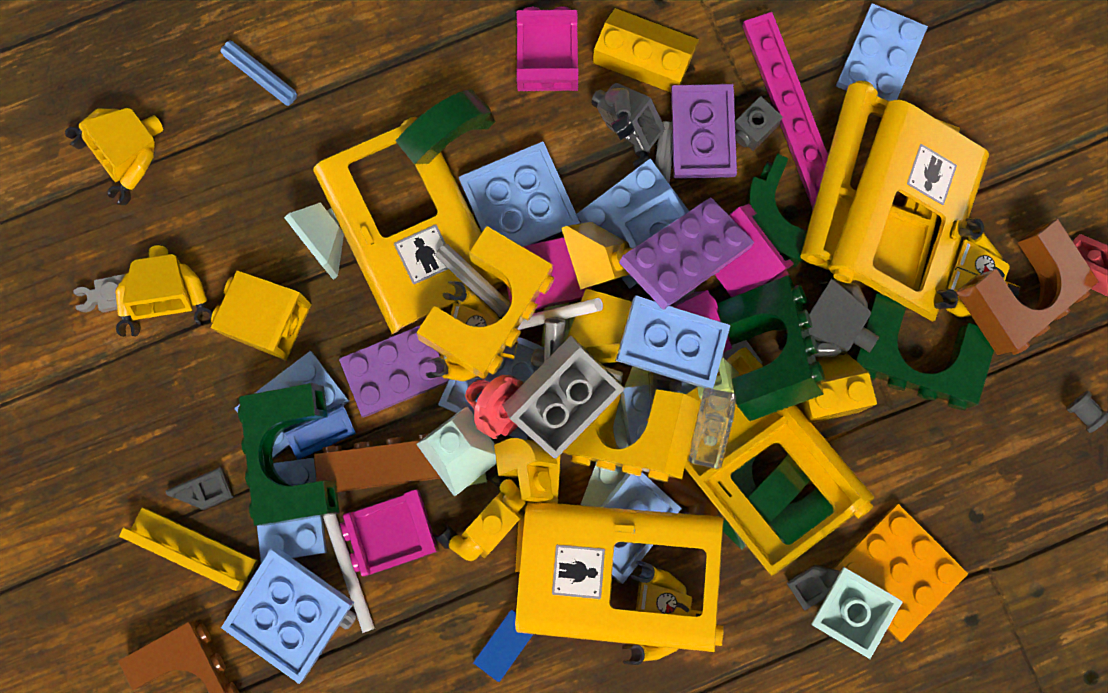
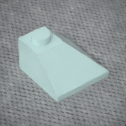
(320, 234)
(459, 451)
(856, 612)

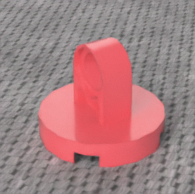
(489, 410)

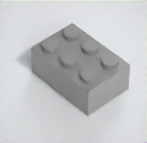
(563, 397)

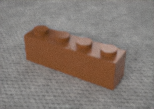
(374, 465)

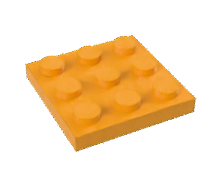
(907, 565)

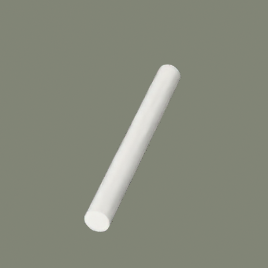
(563, 312)
(349, 573)

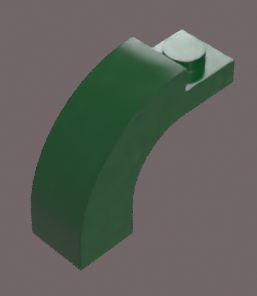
(443, 124)
(761, 196)
(773, 494)

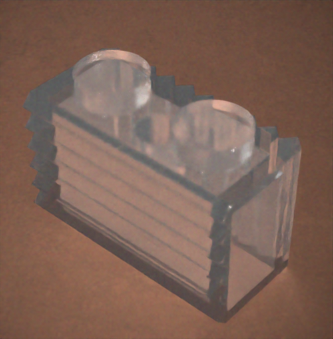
(712, 428)

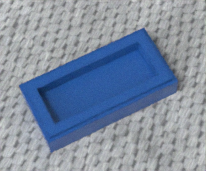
(314, 435)
(502, 648)

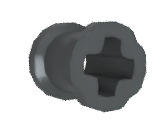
(1088, 411)

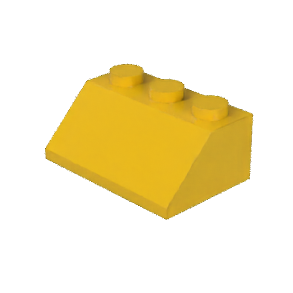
(644, 50)

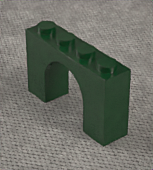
(795, 372)
(957, 383)
(263, 419)
(796, 517)

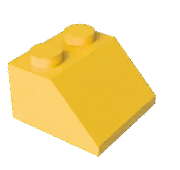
(595, 253)

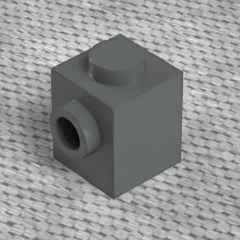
(756, 124)

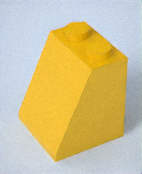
(260, 314)
(602, 330)
(845, 390)

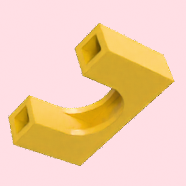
(480, 347)
(659, 450)

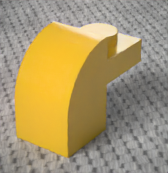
(529, 464)

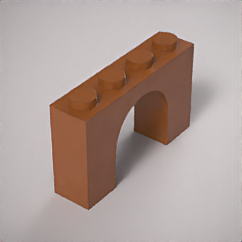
(1063, 282)
(180, 649)

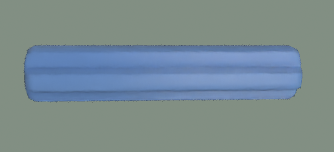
(259, 73)

